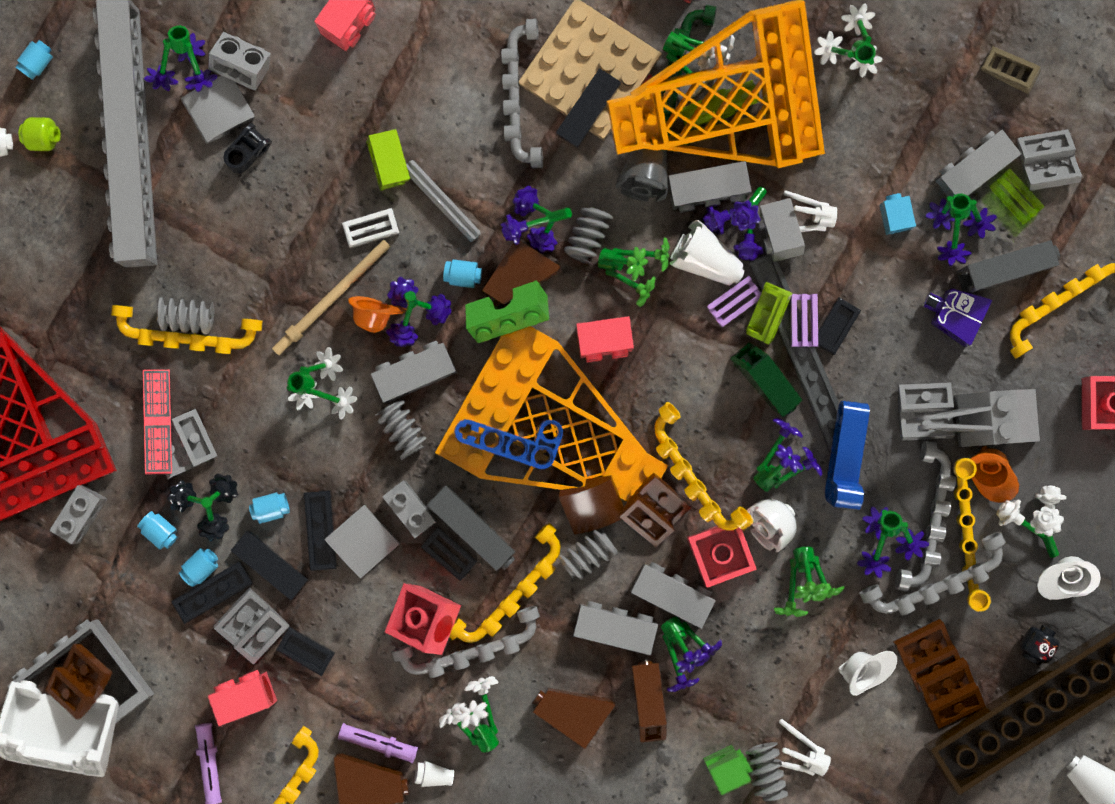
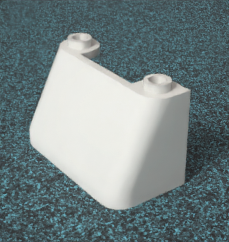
(46, 735)

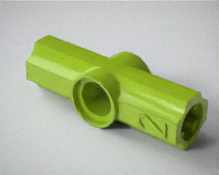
(716, 102)

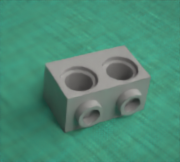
(239, 61)
(409, 509)
(78, 514)

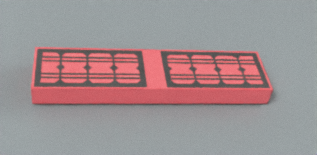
(157, 422)

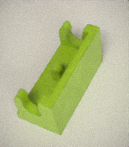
(388, 159)
(768, 313)

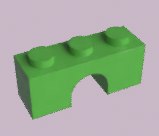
(526, 309)
(728, 769)

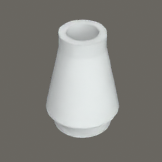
(430, 774)

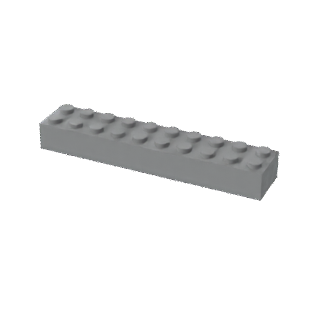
(125, 133)

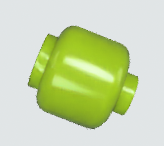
(39, 134)

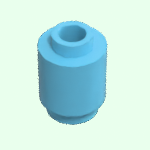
(34, 59)
(462, 273)
(269, 507)
(158, 530)
(199, 567)

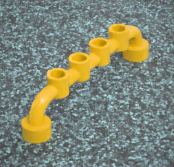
(1052, 302)
(196, 341)
(966, 469)
(696, 489)
(525, 587)
(304, 771)

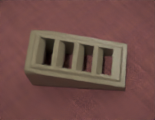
(1007, 78)

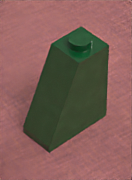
(766, 379)

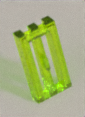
(1023, 189)

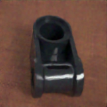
(247, 147)

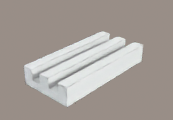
(392, 222)

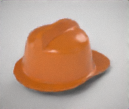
(372, 313)
(994, 475)

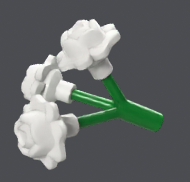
(1043, 522)

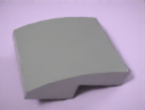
(218, 109)
(1049, 160)
(921, 401)
(189, 443)
(362, 541)
(251, 626)

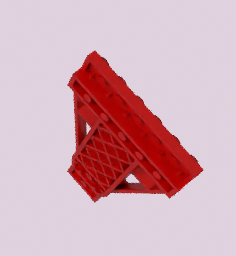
(57, 463)

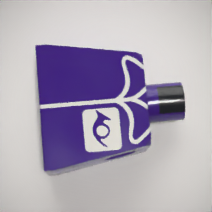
(958, 314)

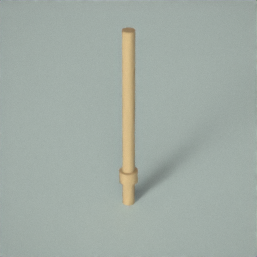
(295, 332)

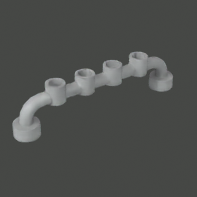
(512, 106)
(939, 508)
(952, 583)
(460, 658)

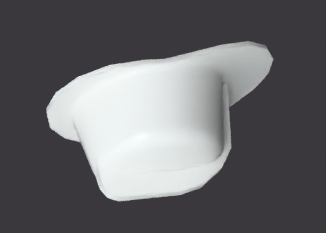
(1068, 579)
(867, 671)

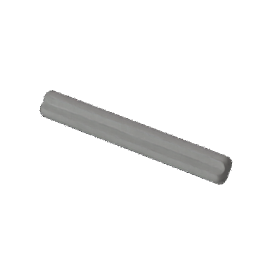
(440, 199)

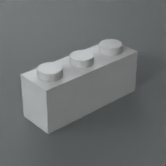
(978, 164)
(709, 186)
(413, 372)
(673, 594)
(616, 627)

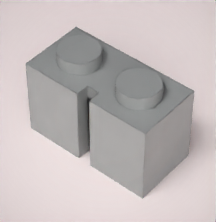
(781, 229)

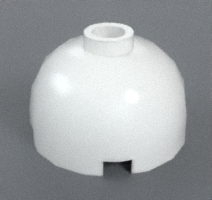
(773, 523)

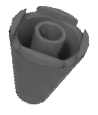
(645, 175)

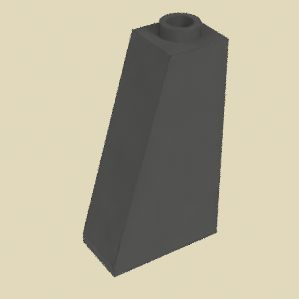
(1008, 267)
(472, 528)

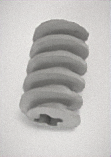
(587, 234)
(185, 317)
(401, 429)
(587, 554)
(767, 771)

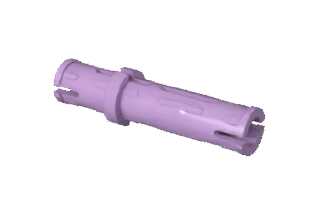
(204, 732)
(378, 743)

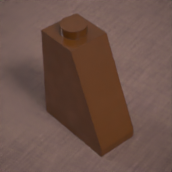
(517, 268)
(649, 701)
(573, 713)
(368, 782)

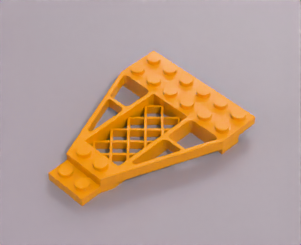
(786, 86)
(499, 397)

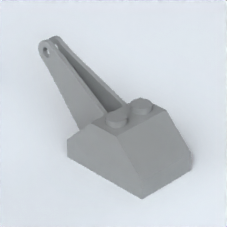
(991, 418)

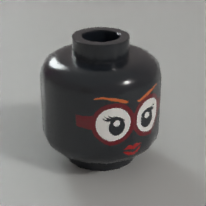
(1039, 645)

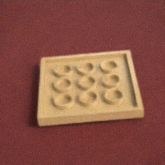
(575, 53)

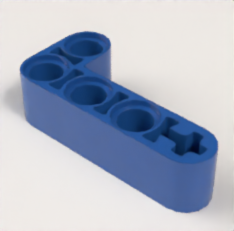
(506, 439)
(846, 456)

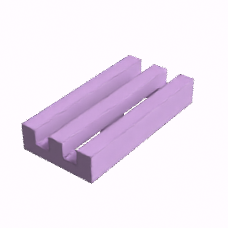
(752, 288)
(804, 322)

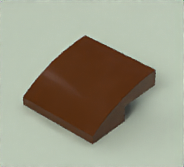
(592, 505)
(654, 509)
(926, 650)
(78, 682)
(950, 693)

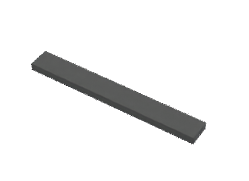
(804, 359)

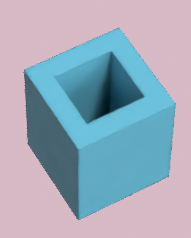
(897, 214)

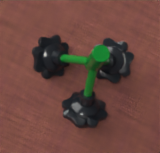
(222, 489)

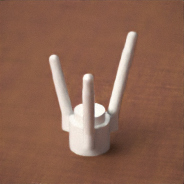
(823, 214)
(814, 761)

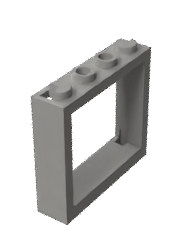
(83, 631)

